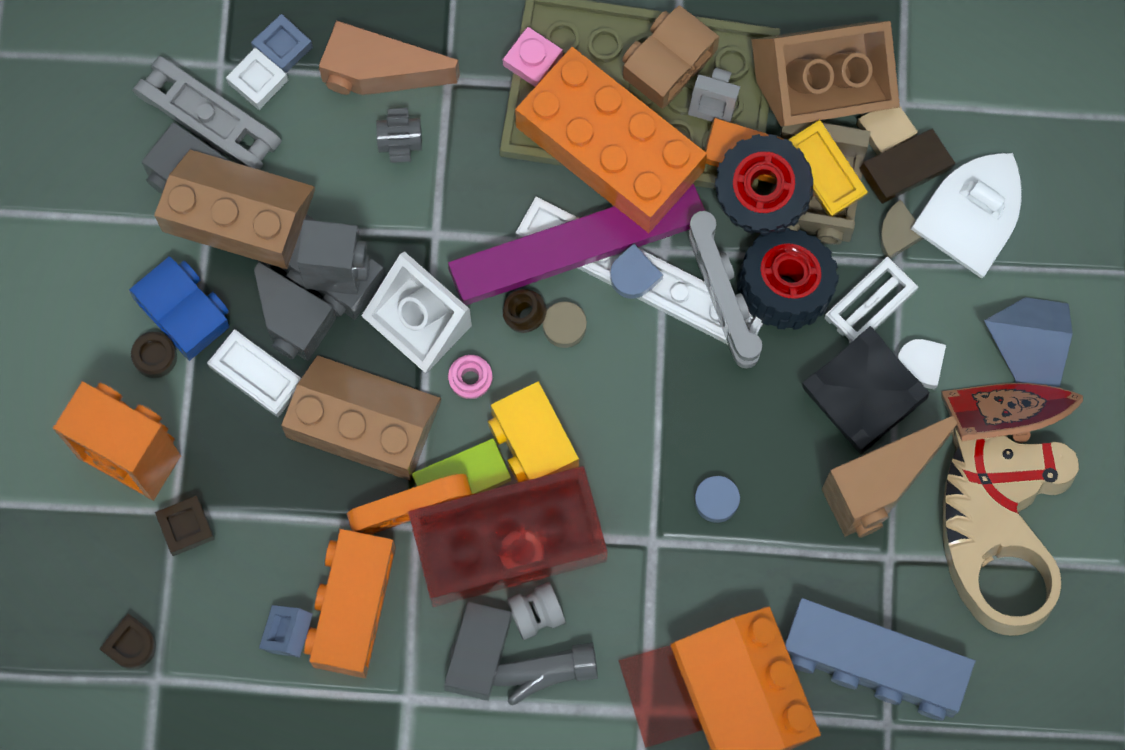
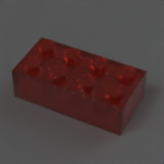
(508, 536)

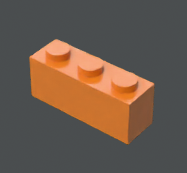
(350, 603)

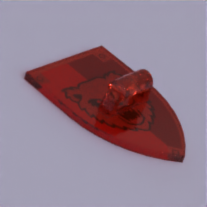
(659, 697)

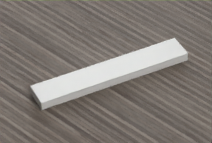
(675, 295)

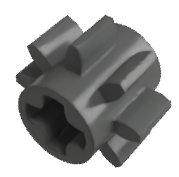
(399, 135)

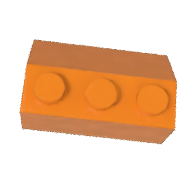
(745, 685)

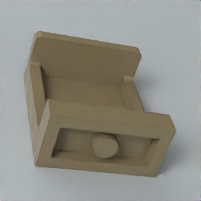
(816, 221)

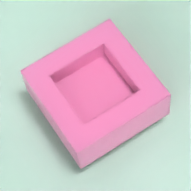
(532, 57)

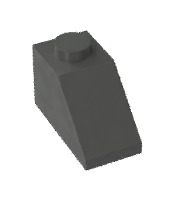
(292, 315)

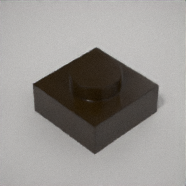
(184, 525)

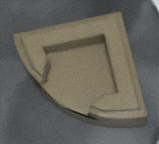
(897, 232)

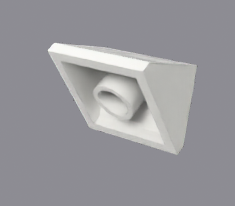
(417, 313)

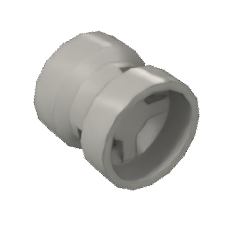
(545, 606)

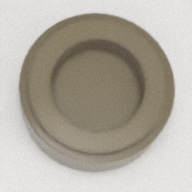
(564, 324)

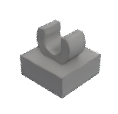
(714, 97)

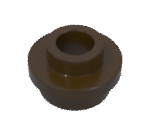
(516, 303)

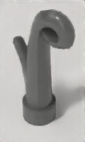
(545, 670)

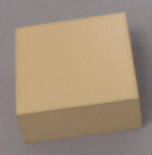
(887, 128)

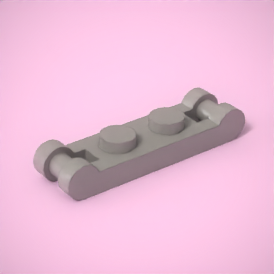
(206, 114)
(730, 308)

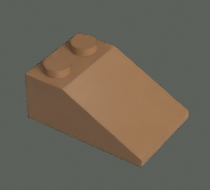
(872, 485)

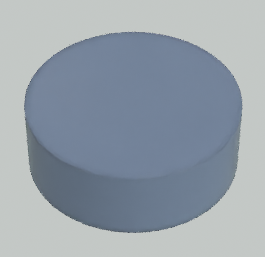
(717, 499)

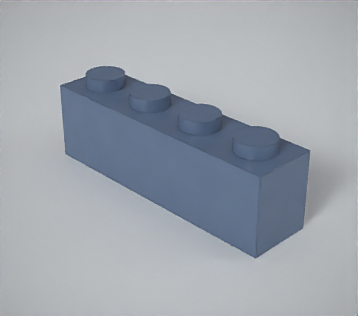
(878, 660)

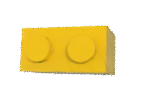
(532, 434)

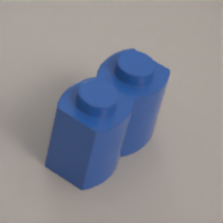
(180, 307)

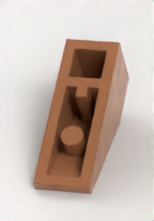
(378, 64)

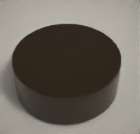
(154, 355)

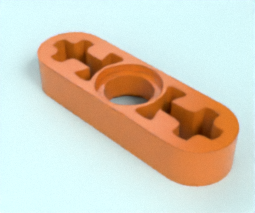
(394, 509)

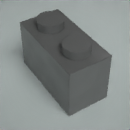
(332, 257)

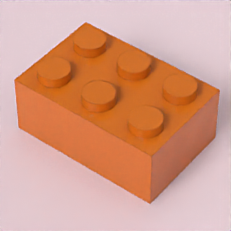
(117, 439)

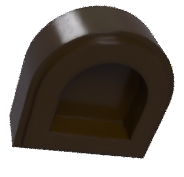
(130, 644)

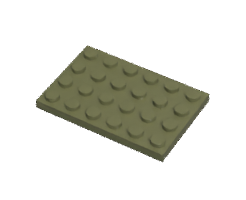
(604, 35)

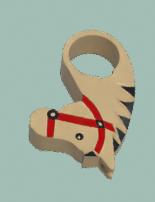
(981, 518)

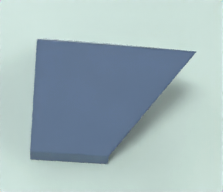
(1033, 339)

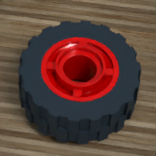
(764, 157)
(780, 301)

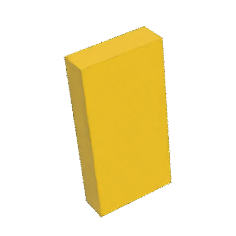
(833, 177)

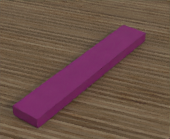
(562, 249)

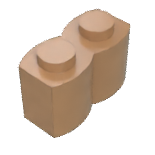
(669, 56)

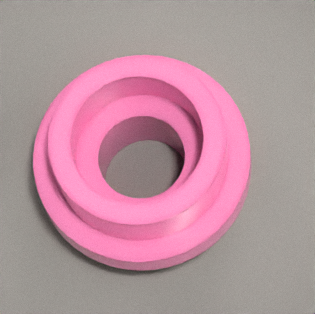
(466, 364)

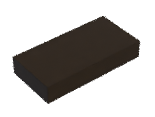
(907, 166)

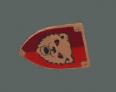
(1008, 409)

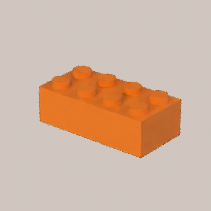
(610, 139)

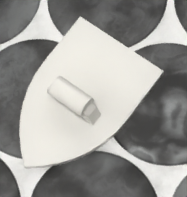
(974, 211)

